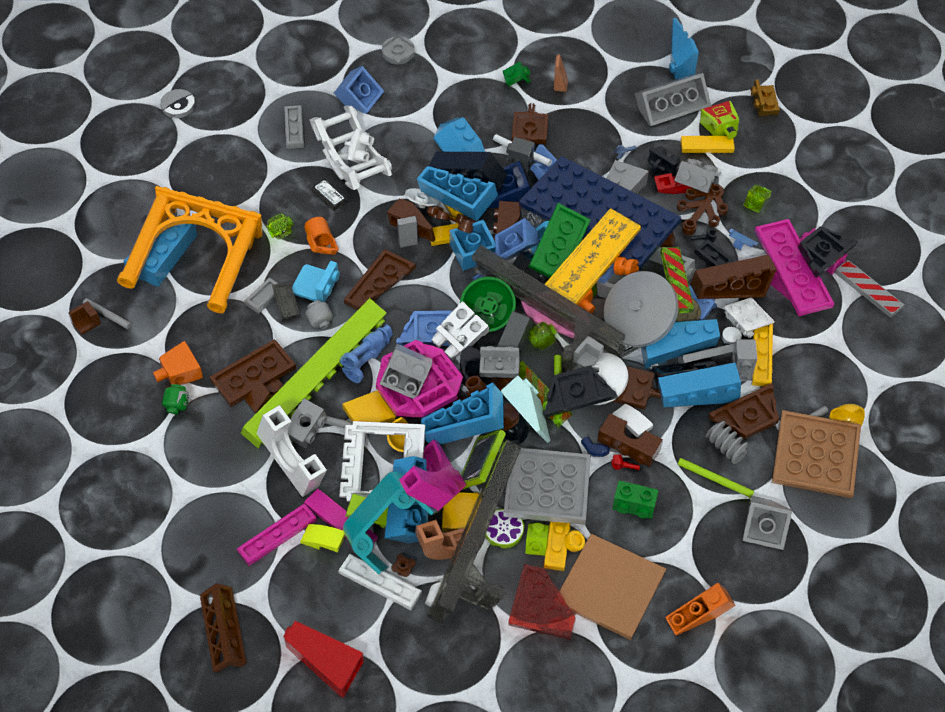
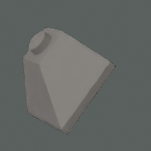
(766, 523)

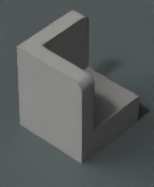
(588, 352)

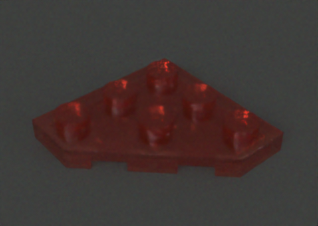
(540, 605)

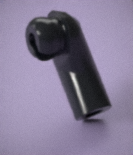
(706, 363)

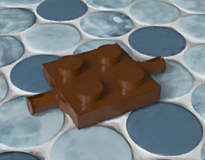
(530, 125)
(638, 388)

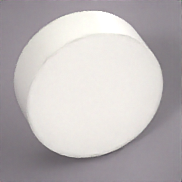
(730, 335)

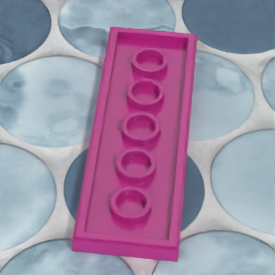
(802, 287)

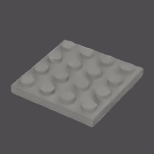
(548, 486)

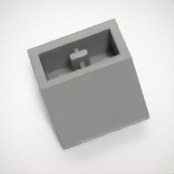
(406, 371)

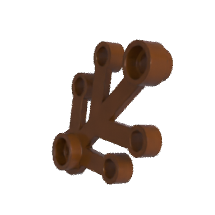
(716, 192)
(464, 222)

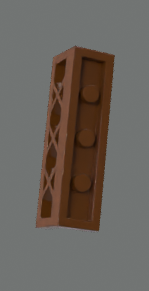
(226, 624)

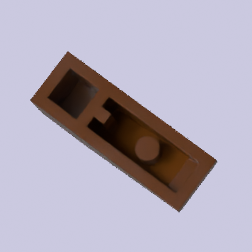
(405, 209)

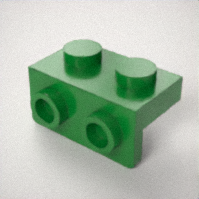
(635, 499)

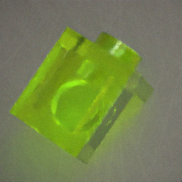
(756, 197)

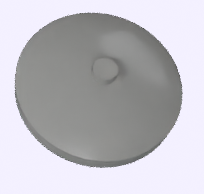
(641, 308)

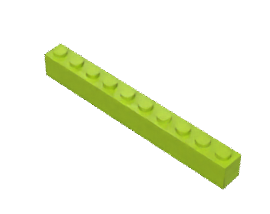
(319, 367)

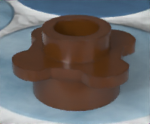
(403, 571)

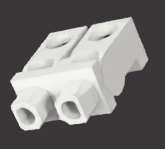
(460, 330)

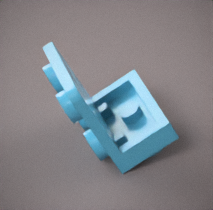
(315, 282)

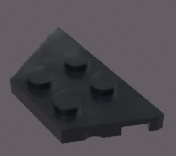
(824, 249)
(577, 390)

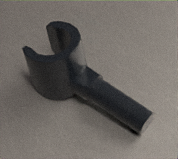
(709, 236)

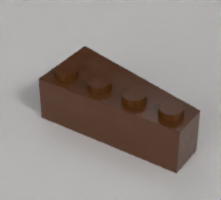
(735, 280)

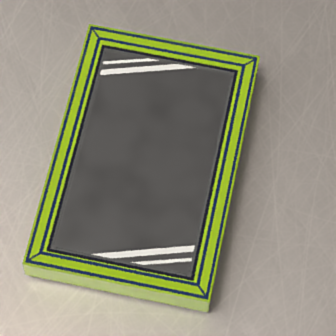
(482, 458)

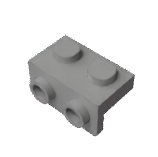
(499, 362)

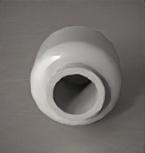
(319, 314)

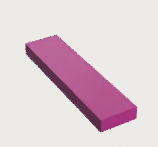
(330, 511)
(276, 534)

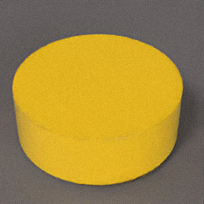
(574, 541)

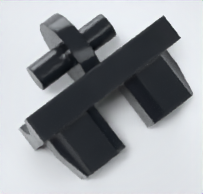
(661, 162)

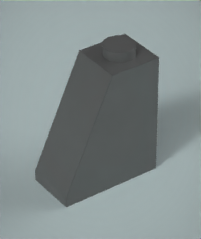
(516, 331)

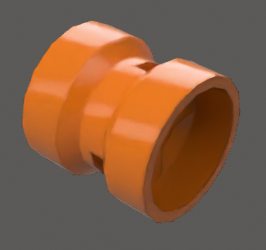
(624, 266)

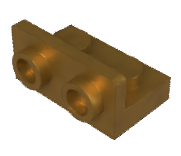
(765, 99)

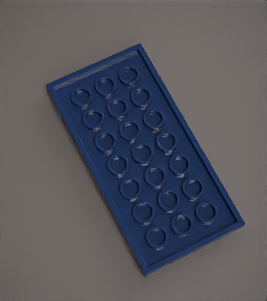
(593, 197)

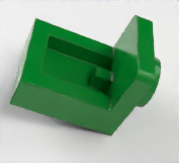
(516, 73)

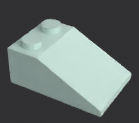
(524, 399)

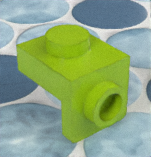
(536, 539)

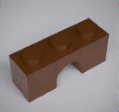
(643, 449)

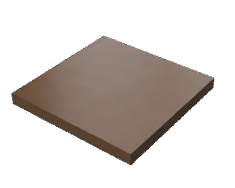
(816, 454)
(611, 586)

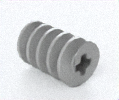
(727, 443)

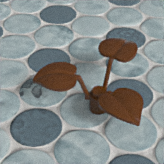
(474, 383)

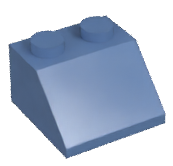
(359, 90)
(516, 239)

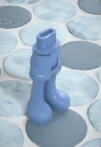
(370, 348)

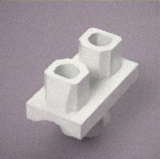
(357, 146)

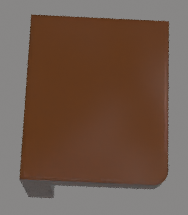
(84, 318)

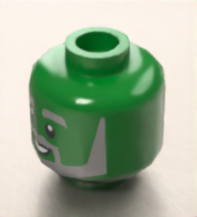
(175, 399)

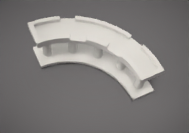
(336, 160)

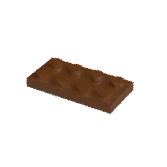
(241, 376)

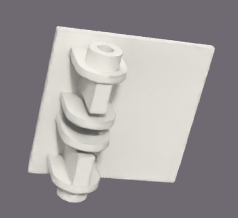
(747, 316)

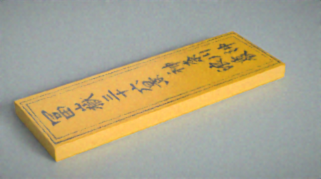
(593, 256)

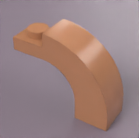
(435, 543)

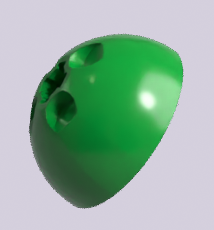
(484, 294)

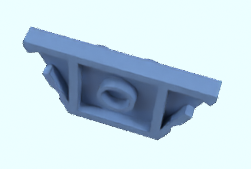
(422, 327)

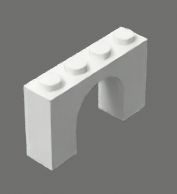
(303, 474)

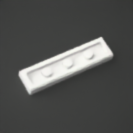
(383, 584)

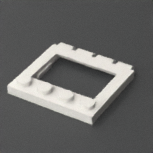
(354, 451)

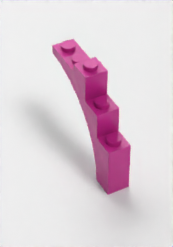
(436, 484)

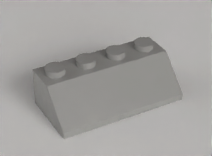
(673, 99)

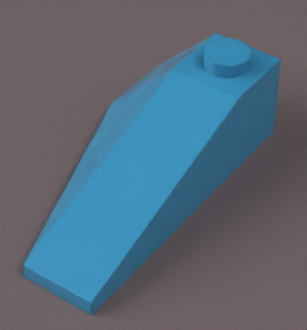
(683, 52)

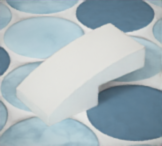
(636, 421)

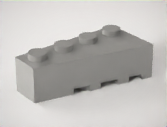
(628, 176)

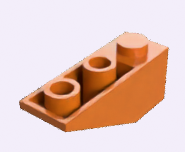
(701, 609)

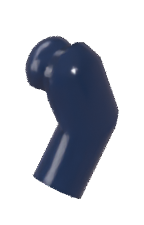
(595, 450)

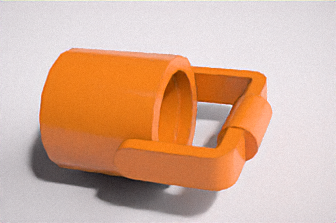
(320, 236)

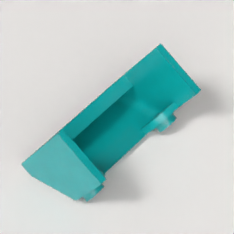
(385, 493)

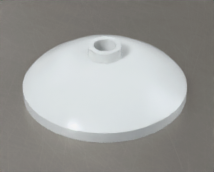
(613, 371)

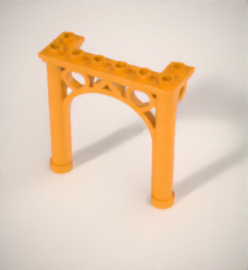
(247, 228)

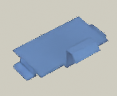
(741, 239)

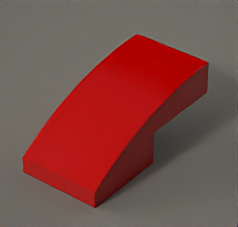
(668, 185)

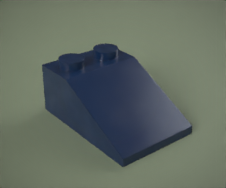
(514, 186)

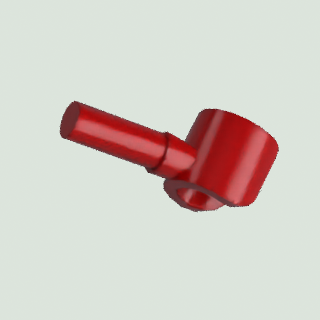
(617, 463)

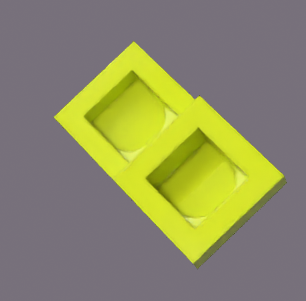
(323, 536)

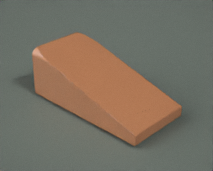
(560, 78)

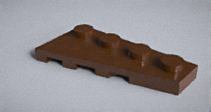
(380, 277)

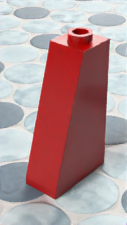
(326, 657)

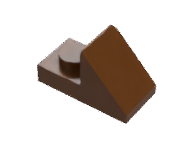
(262, 394)

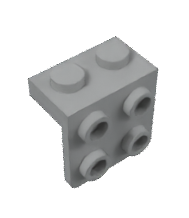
(696, 175)

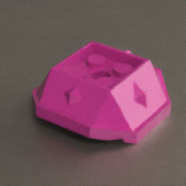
(438, 389)

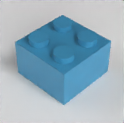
(466, 244)

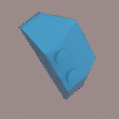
(457, 136)

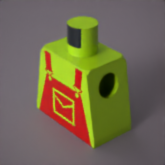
(720, 119)

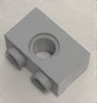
(745, 357)
(306, 412)

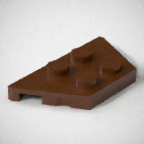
(749, 413)

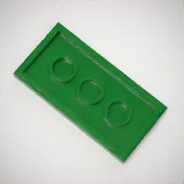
(559, 240)

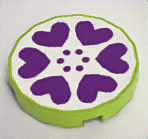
(504, 530)

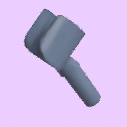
(621, 150)

